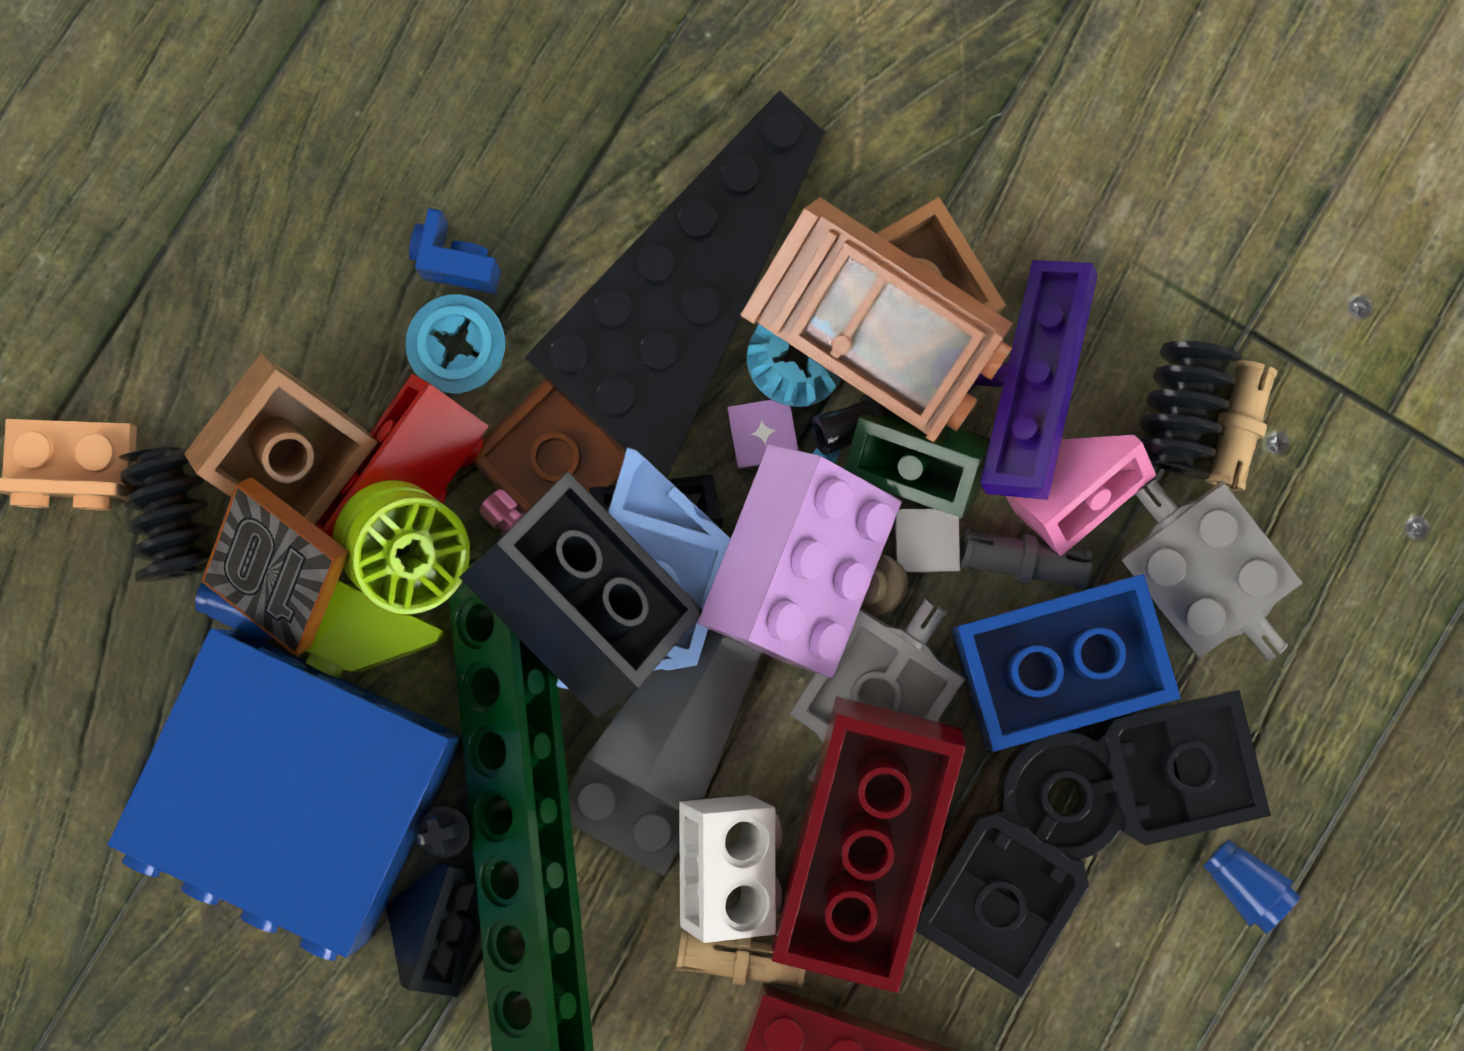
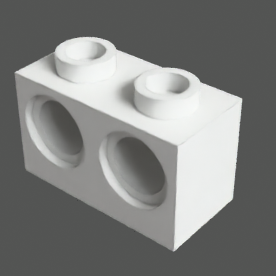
(713, 871)

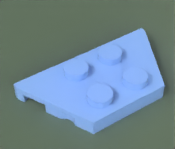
(675, 536)

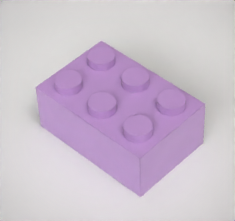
(800, 560)

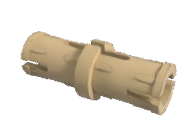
(1241, 424)
(736, 959)

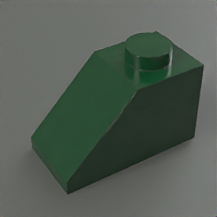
(908, 464)

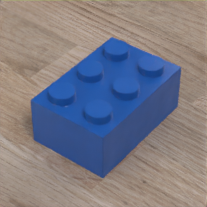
(1065, 663)

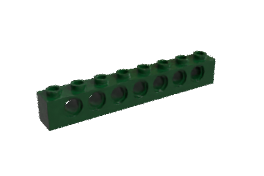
(520, 836)

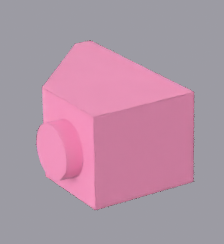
(1087, 486)

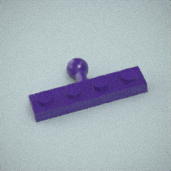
(1038, 379)

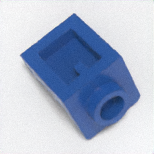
(460, 266)

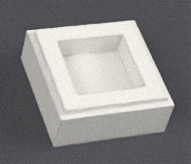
(927, 541)

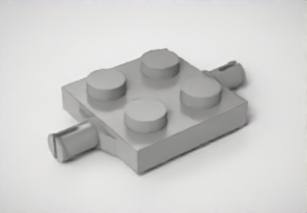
(1211, 569)
(886, 670)

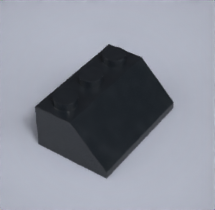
(582, 595)

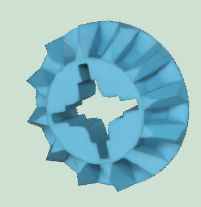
(448, 316)
(783, 380)

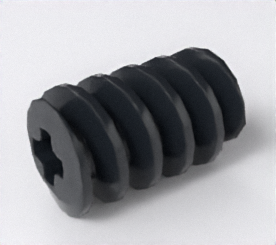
(1185, 405)
(166, 514)

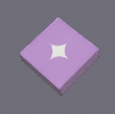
(758, 425)

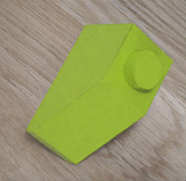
(364, 636)

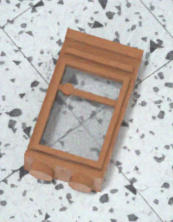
(879, 319)

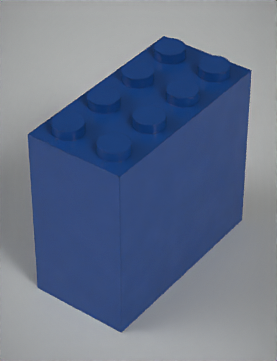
(285, 794)

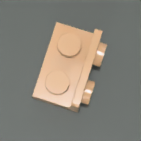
(66, 462)

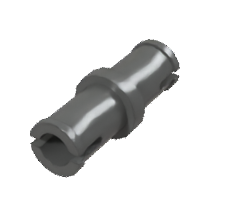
(1025, 559)

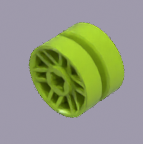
(402, 546)

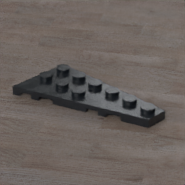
(663, 314)

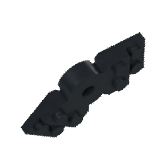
(1142, 775)

